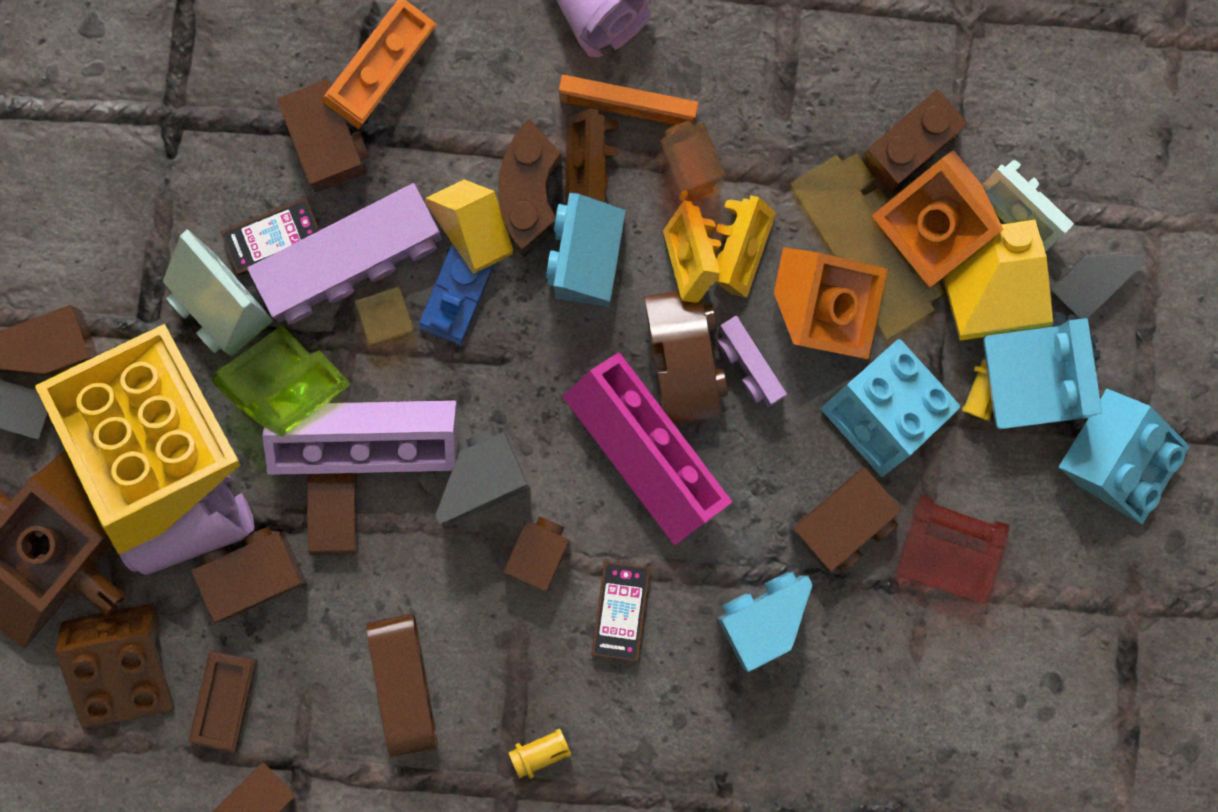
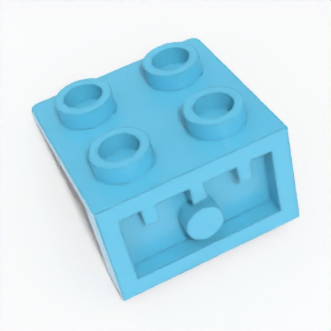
(1042, 375)
(890, 408)

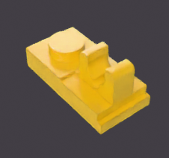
(743, 244)
(692, 251)

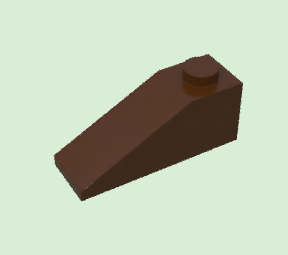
(47, 344)

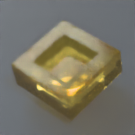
(385, 316)

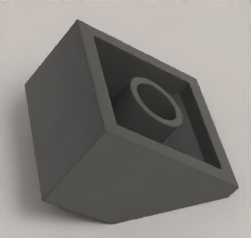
(481, 478)

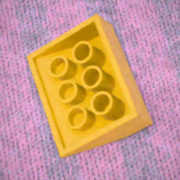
(138, 436)

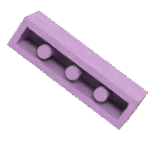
(345, 254)
(368, 439)

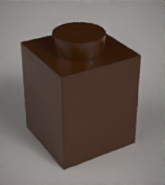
(537, 553)

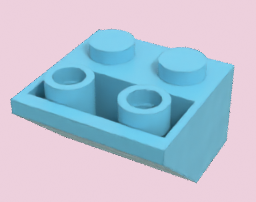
(588, 250)
(1125, 456)
(768, 624)

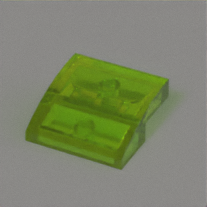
(280, 382)

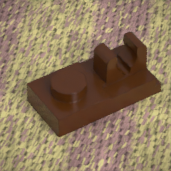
(588, 153)

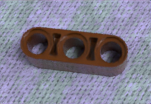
(401, 685)

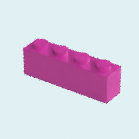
(646, 448)

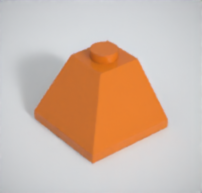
(940, 218)
(829, 301)

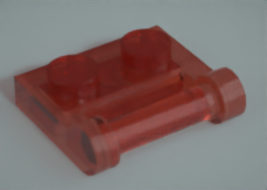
(945, 563)

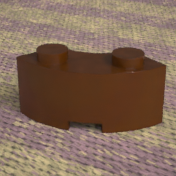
(524, 187)
(684, 357)

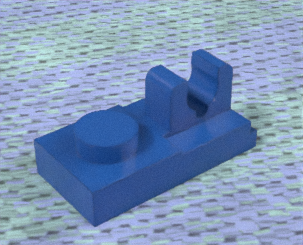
(454, 299)

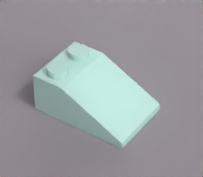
(213, 296)

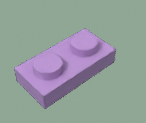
(739, 347)

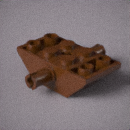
(36, 585)

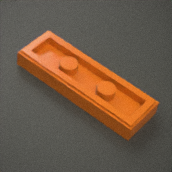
(379, 62)
(626, 101)

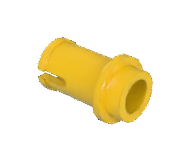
(979, 399)
(539, 753)

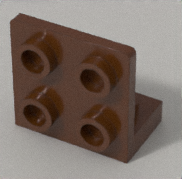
(113, 666)

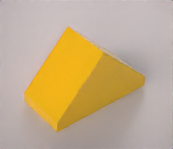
(472, 223)

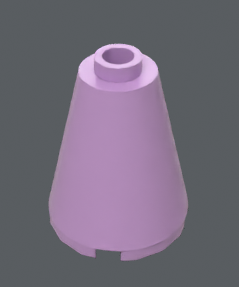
(604, 22)
(206, 527)

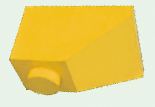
(1002, 285)

